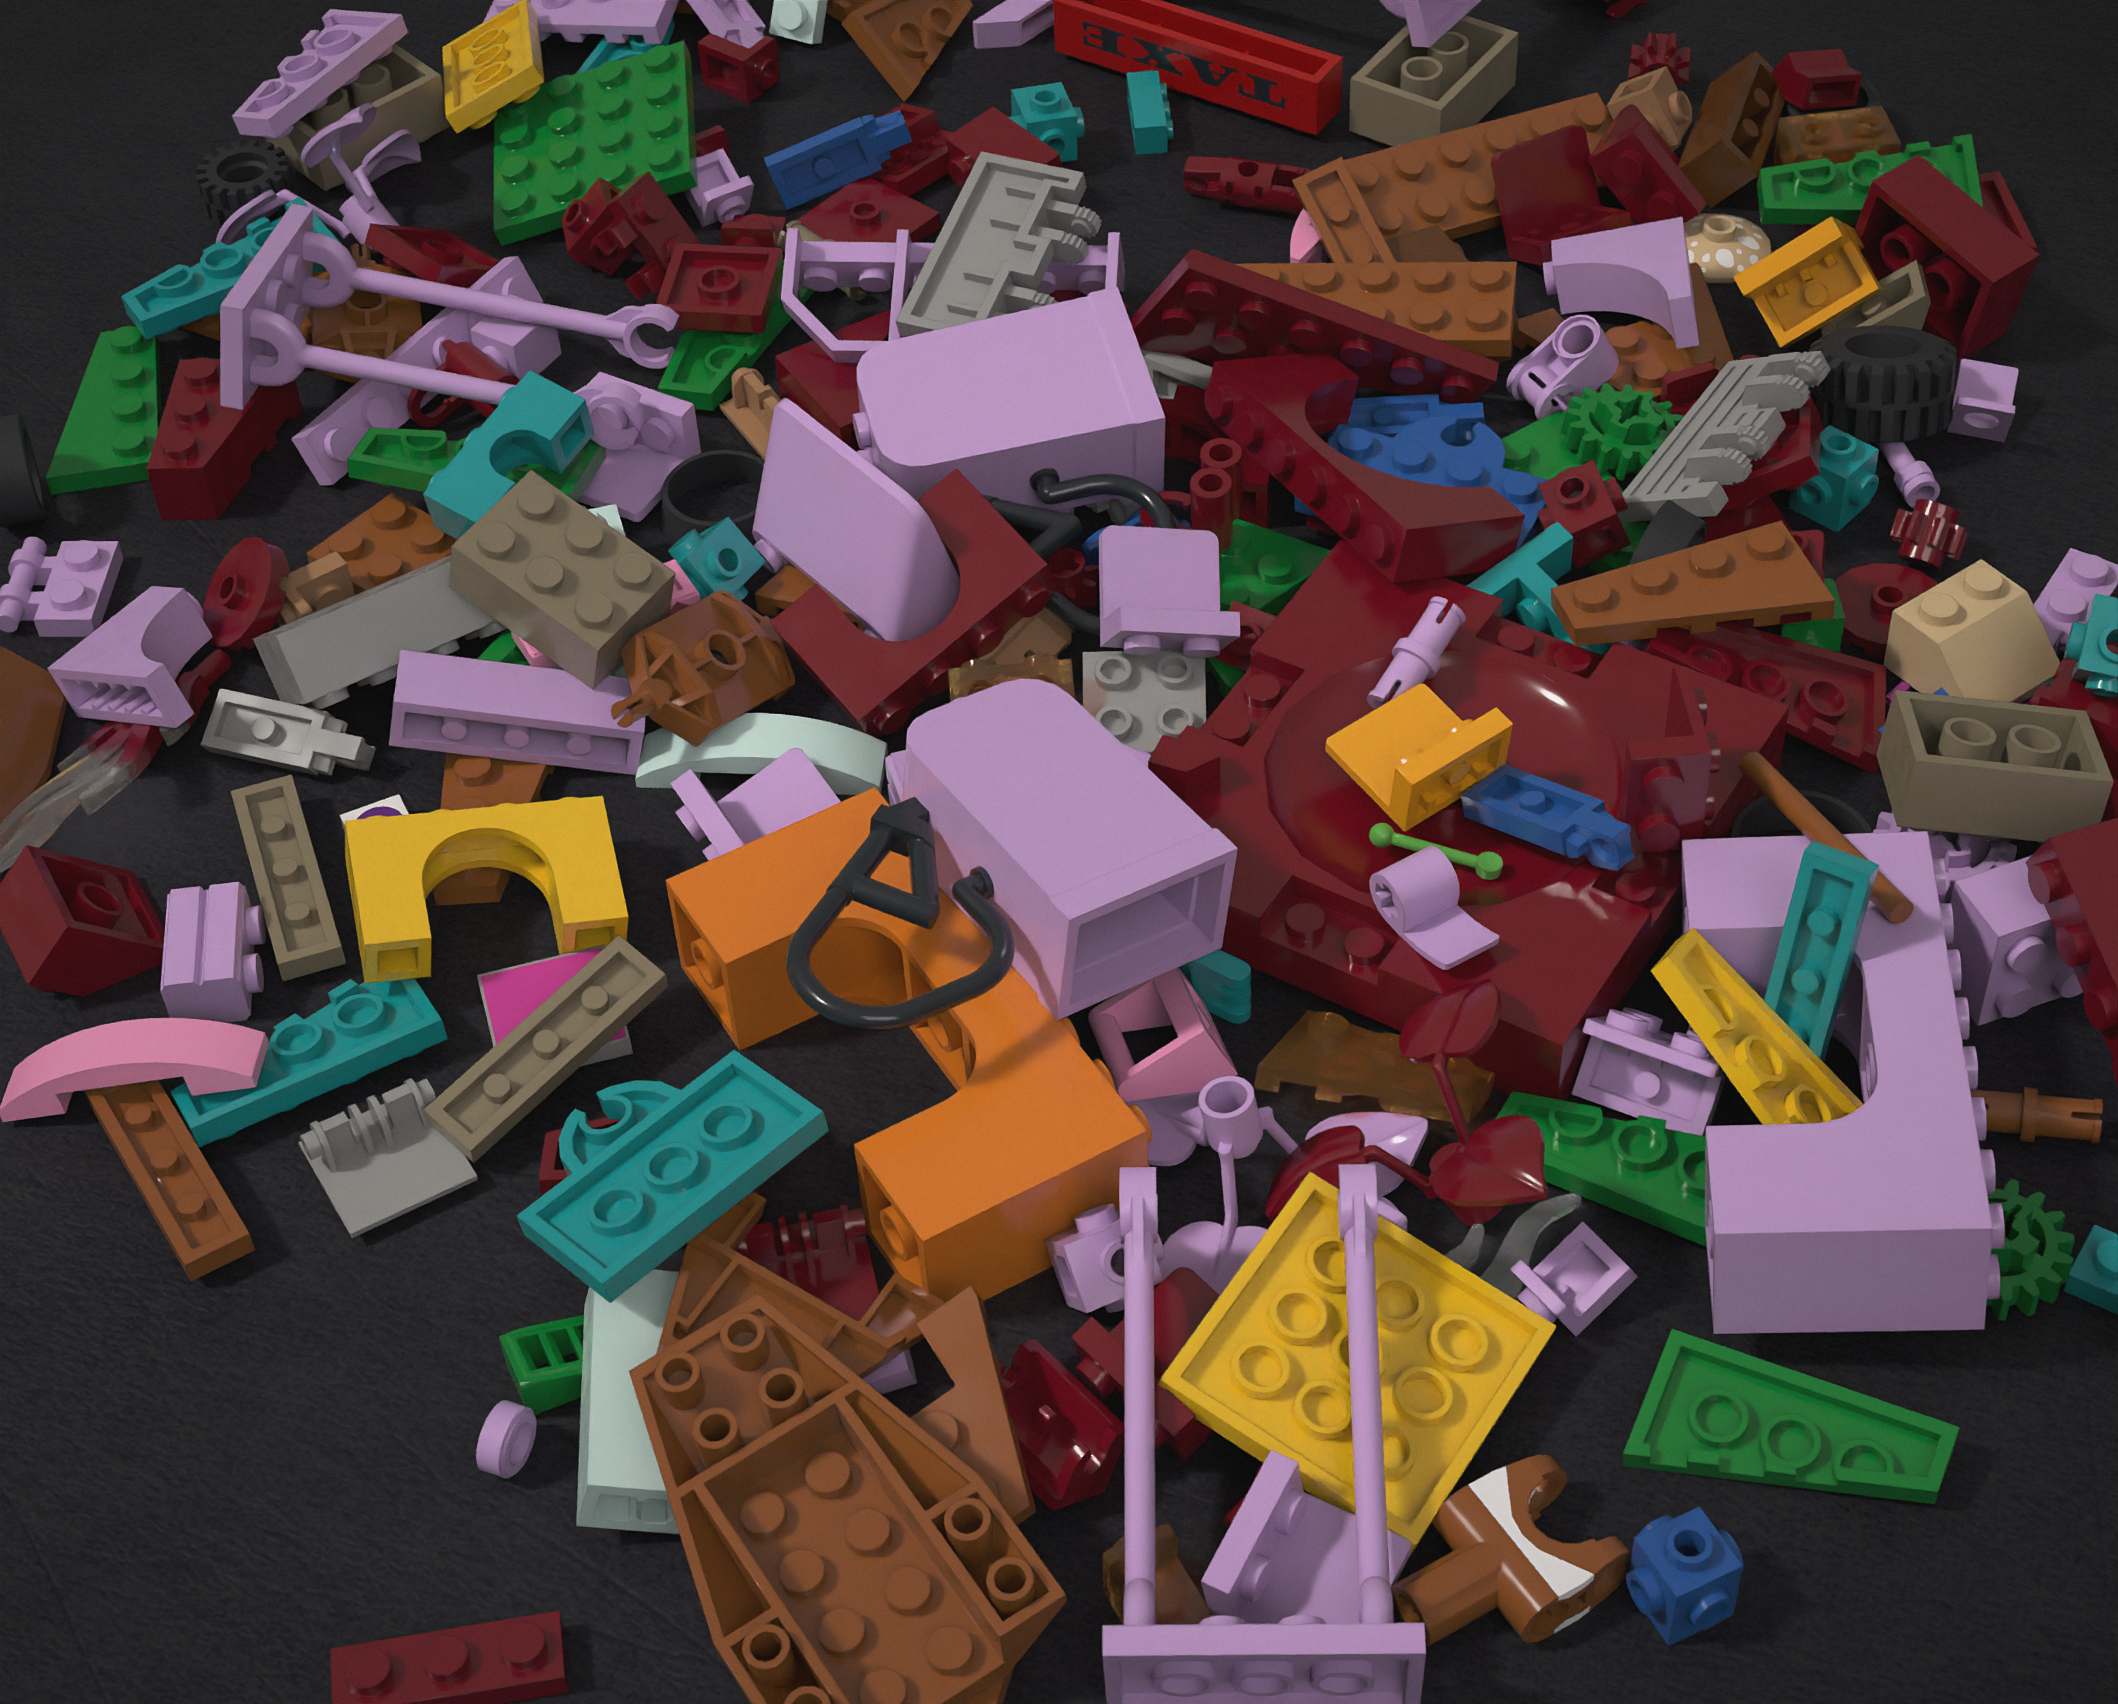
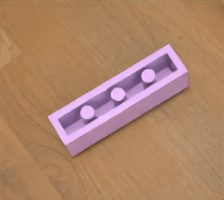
(511, 713)

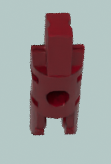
(1244, 183)

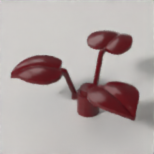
(1474, 1176)

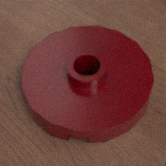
(245, 594)
(1869, 598)

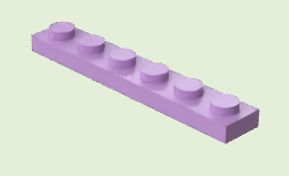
(376, 404)

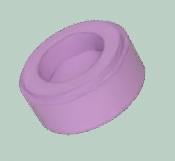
(506, 1439)

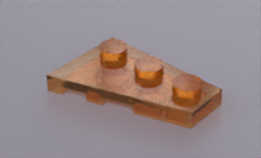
(1352, 1061)

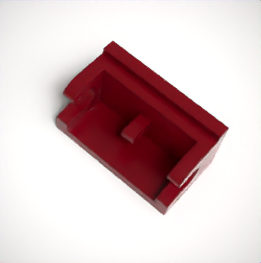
(1061, 1428)

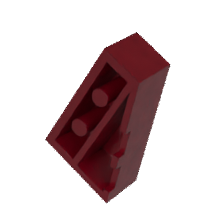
(208, 448)

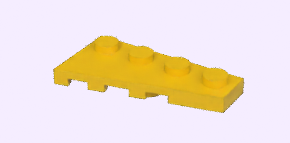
(1749, 1040)

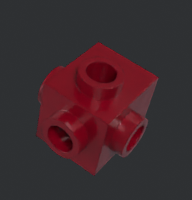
(586, 219)
(1587, 511)

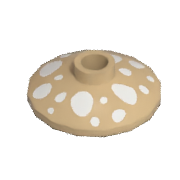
(1724, 245)

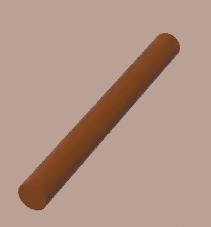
(1819, 829)

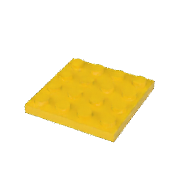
(1276, 1366)

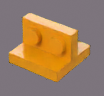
(1809, 281)

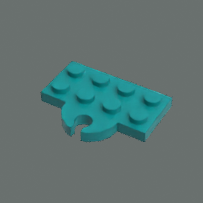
(665, 1168)

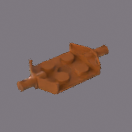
(365, 331)
(682, 682)

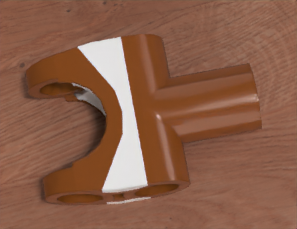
(1508, 1561)

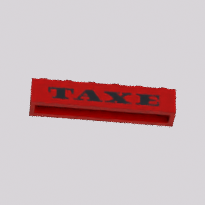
(1205, 58)

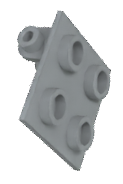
(1144, 694)
(384, 1158)

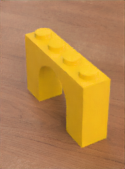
(554, 844)

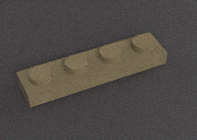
(287, 878)
(545, 1048)

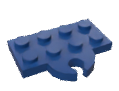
(1424, 455)

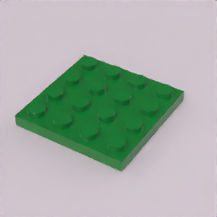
(591, 126)

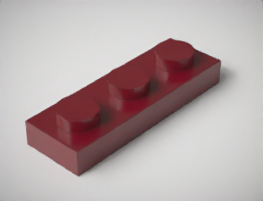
(456, 1665)

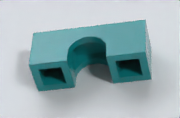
(530, 425)

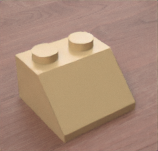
(1972, 639)

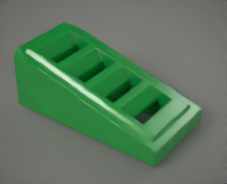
(543, 1344)

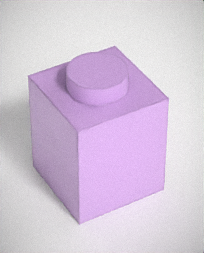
(516, 343)

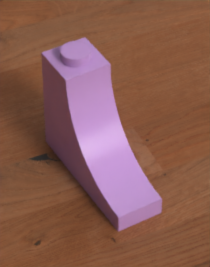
(1628, 271)
(133, 659)

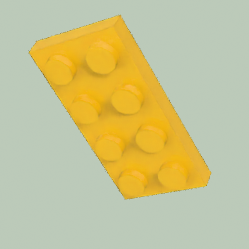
(492, 67)

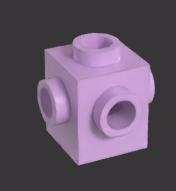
(1092, 1260)

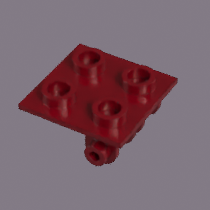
(820, 1257)

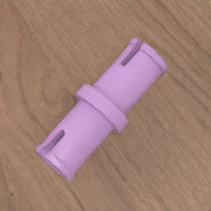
(1419, 654)

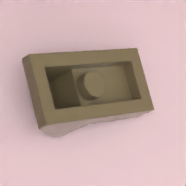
(1900, 304)

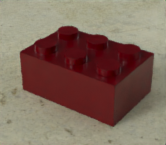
(1967, 255)

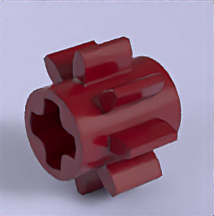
(1658, 52)
(1928, 534)
(1073, 578)

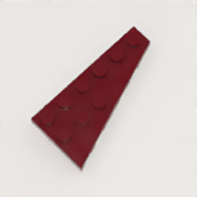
(1232, 313)

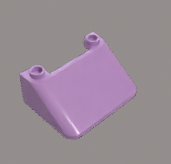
(850, 530)

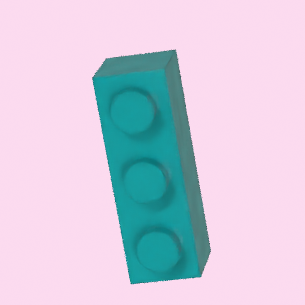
(1149, 112)

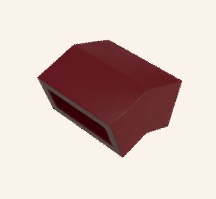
(1817, 79)

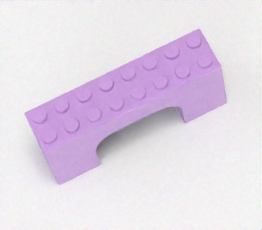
(1886, 1207)

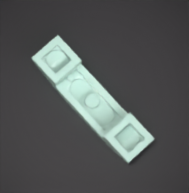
(843, 756)

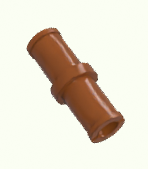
(2041, 1115)

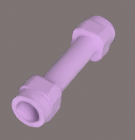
(1911, 477)

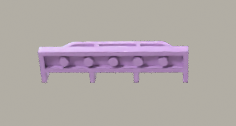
(897, 266)

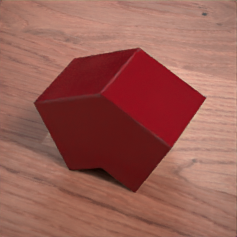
(1186, 765)

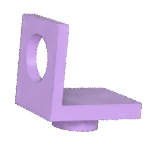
(1983, 400)

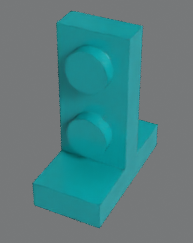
(1527, 579)

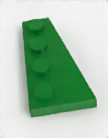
(708, 358)

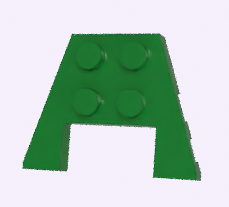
(1264, 573)

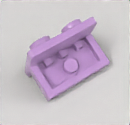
(1649, 1071)

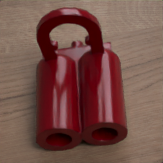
(465, 360)
(1214, 492)

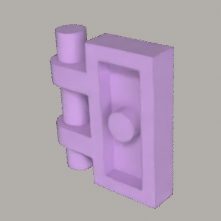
(75, 588)

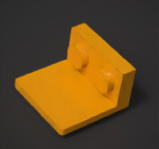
(1419, 754)

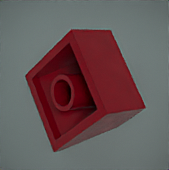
(77, 922)

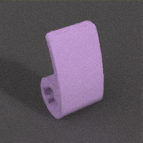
(1422, 906)

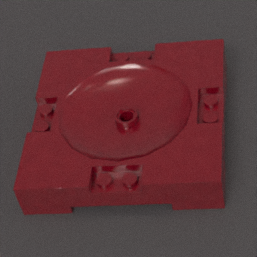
(1303, 825)

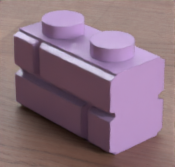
(210, 953)

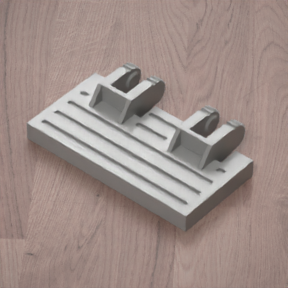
(999, 236)
(1723, 433)

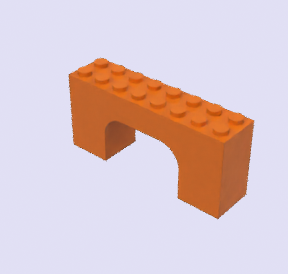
(1033, 1121)

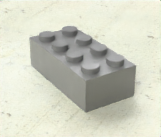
(364, 635)

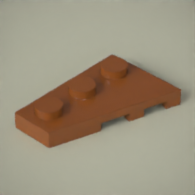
(905, 36)

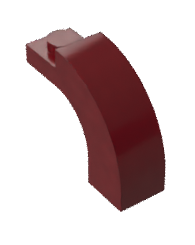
(1190, 429)

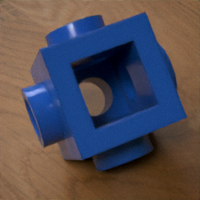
(1684, 1574)

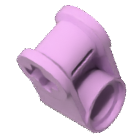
(1563, 365)

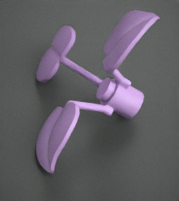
(360, 208)
(1232, 1124)

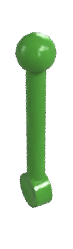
(1487, 864)

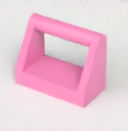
(1180, 1065)

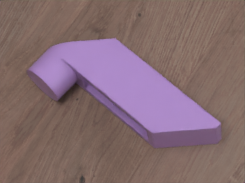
(1012, 23)

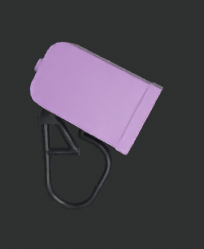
(1031, 411)
(1047, 846)

